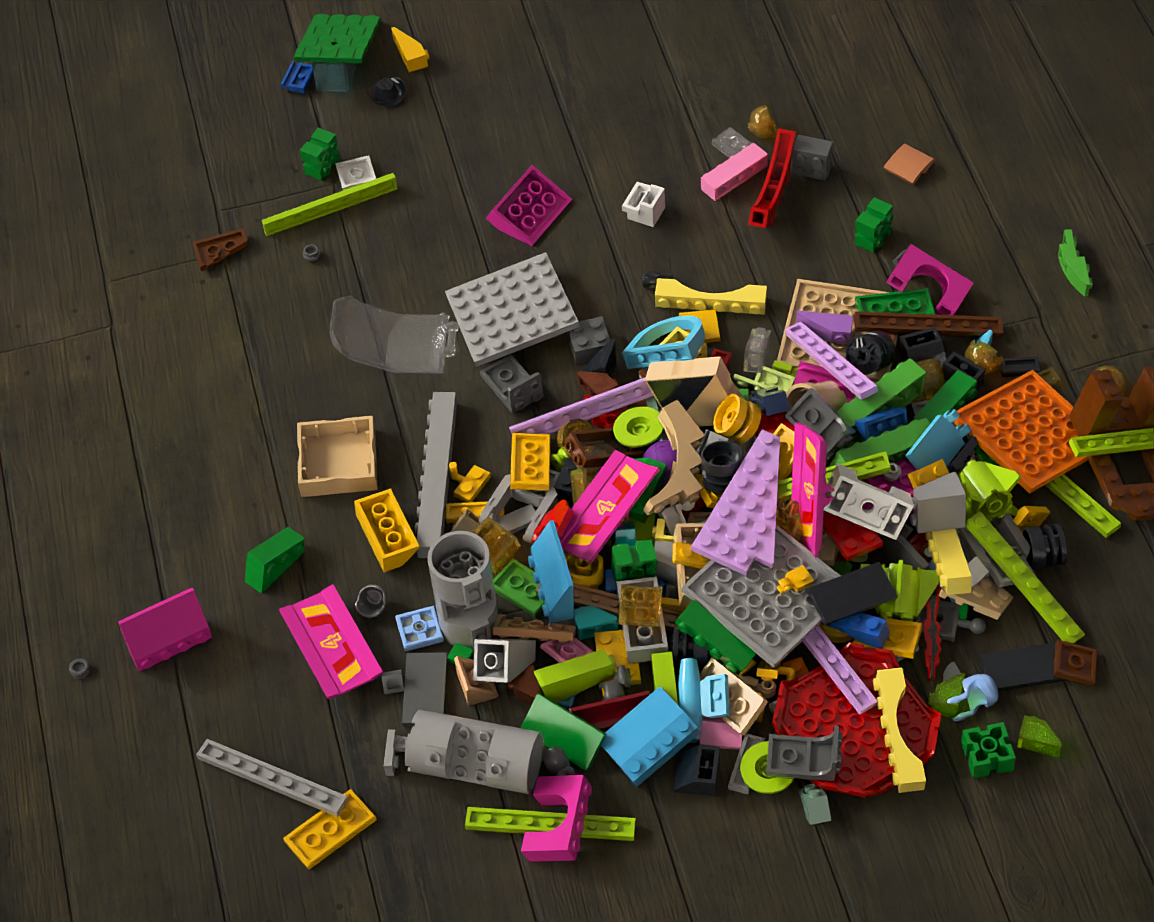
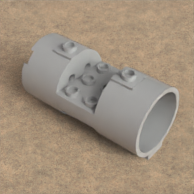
(463, 587)
(474, 751)

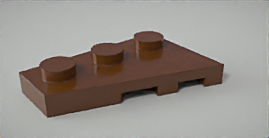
(216, 248)

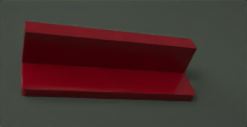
(608, 712)

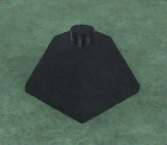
(604, 360)

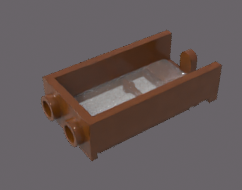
(595, 447)

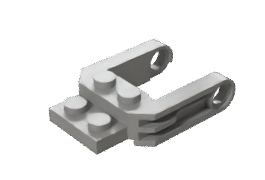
(541, 499)
(1011, 534)

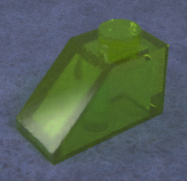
(945, 691)
(1038, 737)

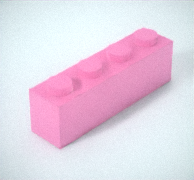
(734, 171)

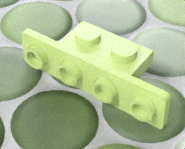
(767, 379)

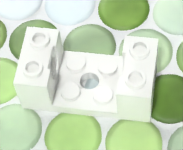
(888, 511)

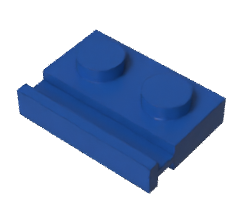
(297, 77)

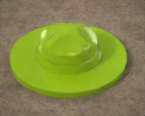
(638, 427)
(754, 768)

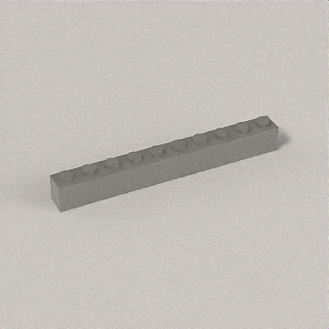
(436, 470)

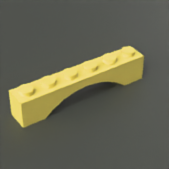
(673, 294)
(908, 769)

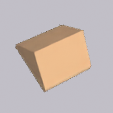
(474, 691)

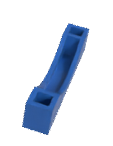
(864, 628)

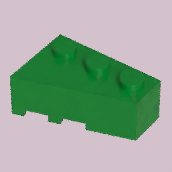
(272, 558)

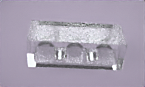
(757, 350)

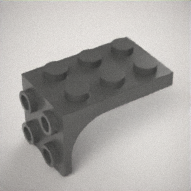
(513, 383)
(823, 419)
(805, 756)

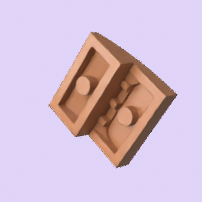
(908, 164)

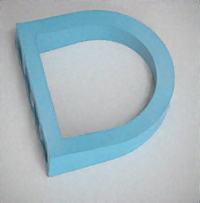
(640, 354)

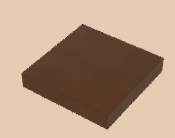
(1075, 662)

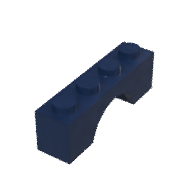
(771, 400)

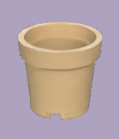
(827, 390)

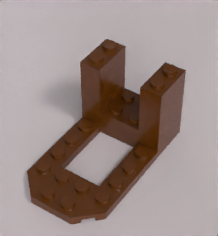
(1104, 411)

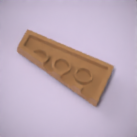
(534, 629)

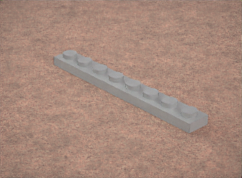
(272, 777)

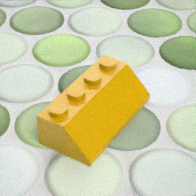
(386, 529)

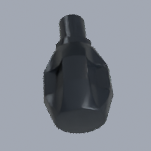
(649, 279)

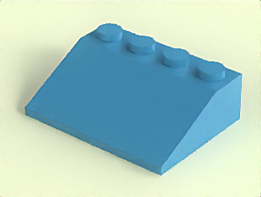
(552, 575)
(649, 736)

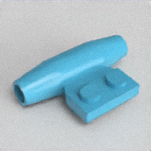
(702, 697)

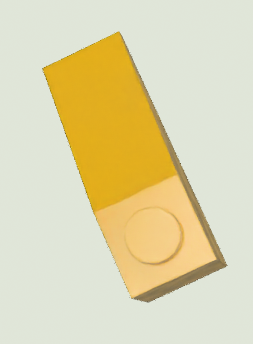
(410, 50)

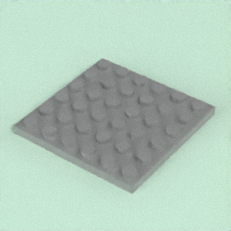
(511, 309)
(752, 604)

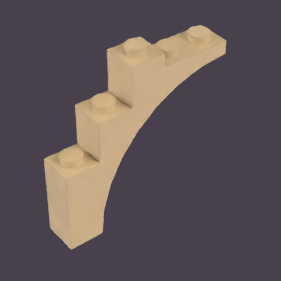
(686, 439)

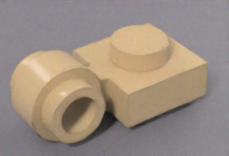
(767, 688)

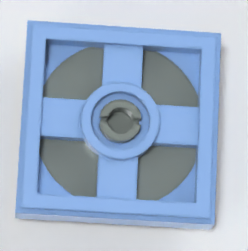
(419, 628)

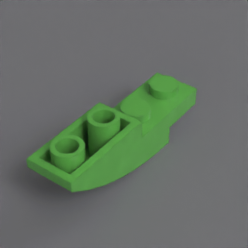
(1074, 265)

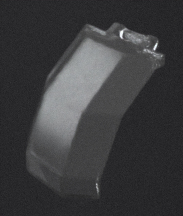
(391, 339)

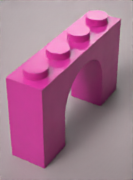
(920, 263)
(563, 841)

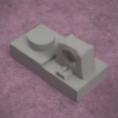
(393, 745)

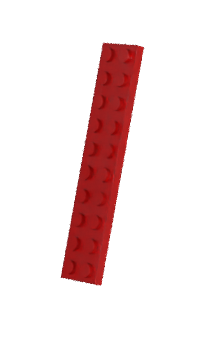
(848, 537)

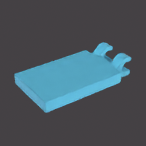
(938, 441)

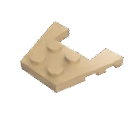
(984, 597)

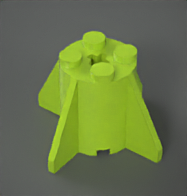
(988, 489)
(912, 589)

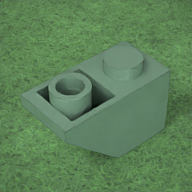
(815, 804)

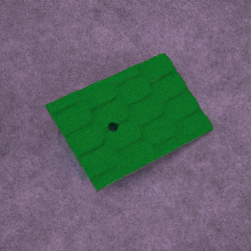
(335, 47)

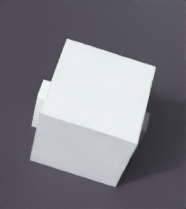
(645, 203)

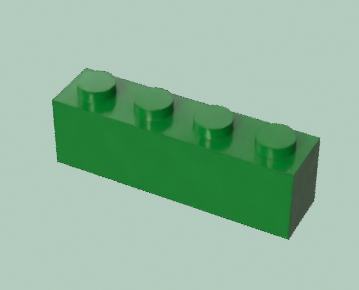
(951, 396)
(714, 637)

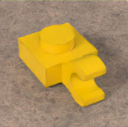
(797, 579)

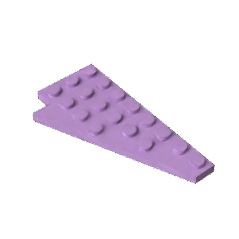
(745, 516)

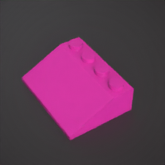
(529, 207)
(165, 629)

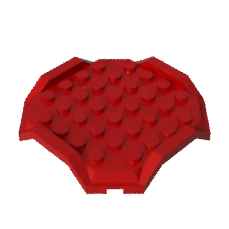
(816, 704)

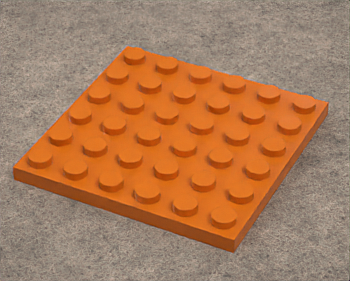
(1024, 429)

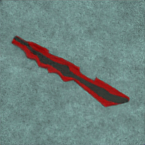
(931, 636)

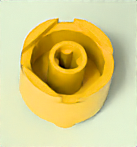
(584, 572)

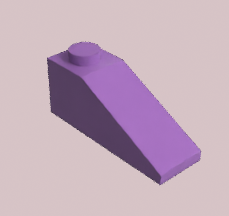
(831, 327)

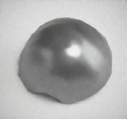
(371, 601)

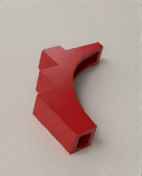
(778, 175)

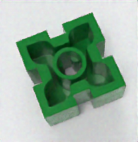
(320, 154)
(874, 225)
(633, 561)
(988, 750)

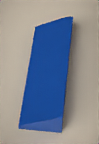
(882, 421)

